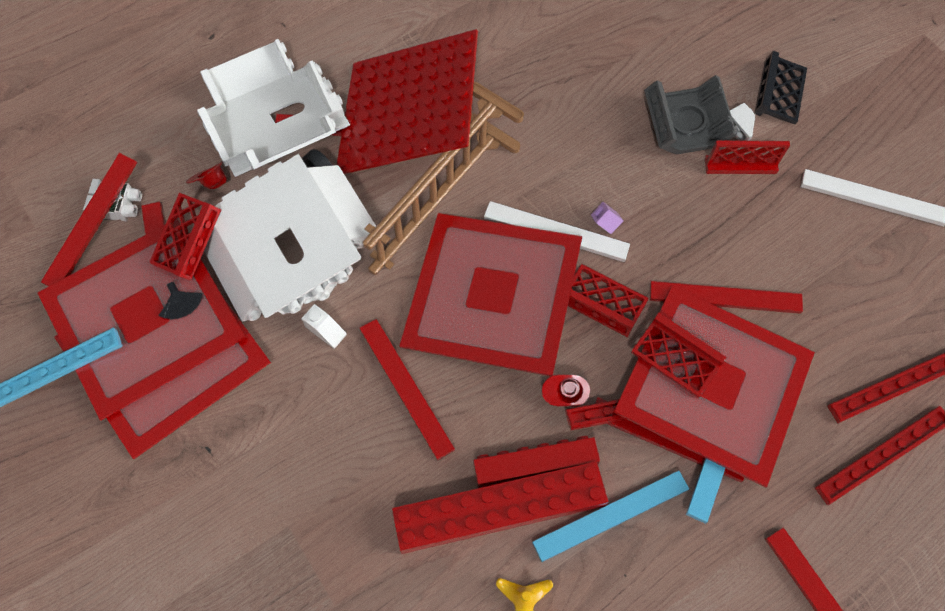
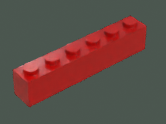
(534, 461)

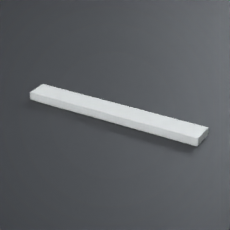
(873, 197)
(590, 241)

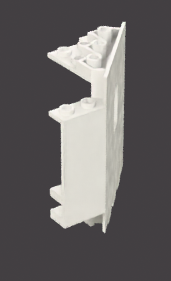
(251, 90)
(323, 218)

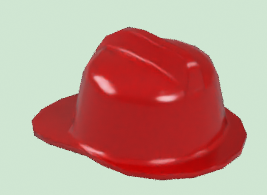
(211, 177)
(565, 390)

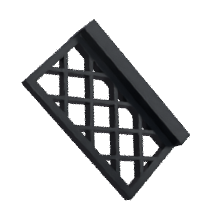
(769, 84)

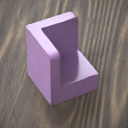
(607, 217)

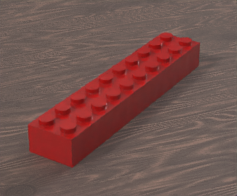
(499, 507)

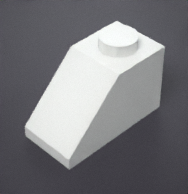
(743, 121)
(323, 326)

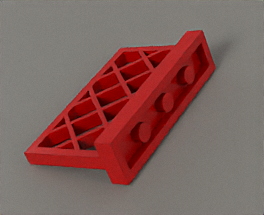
(753, 163)
(195, 241)
(598, 310)
(683, 339)

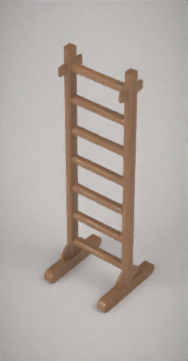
(488, 138)

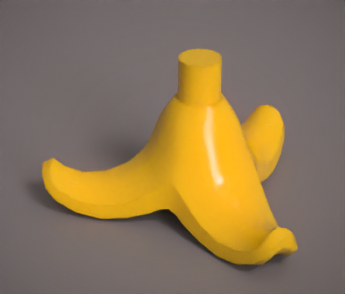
(524, 597)

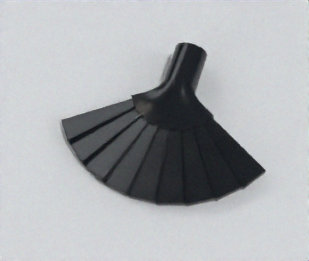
(180, 303)

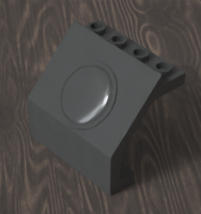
(690, 117)

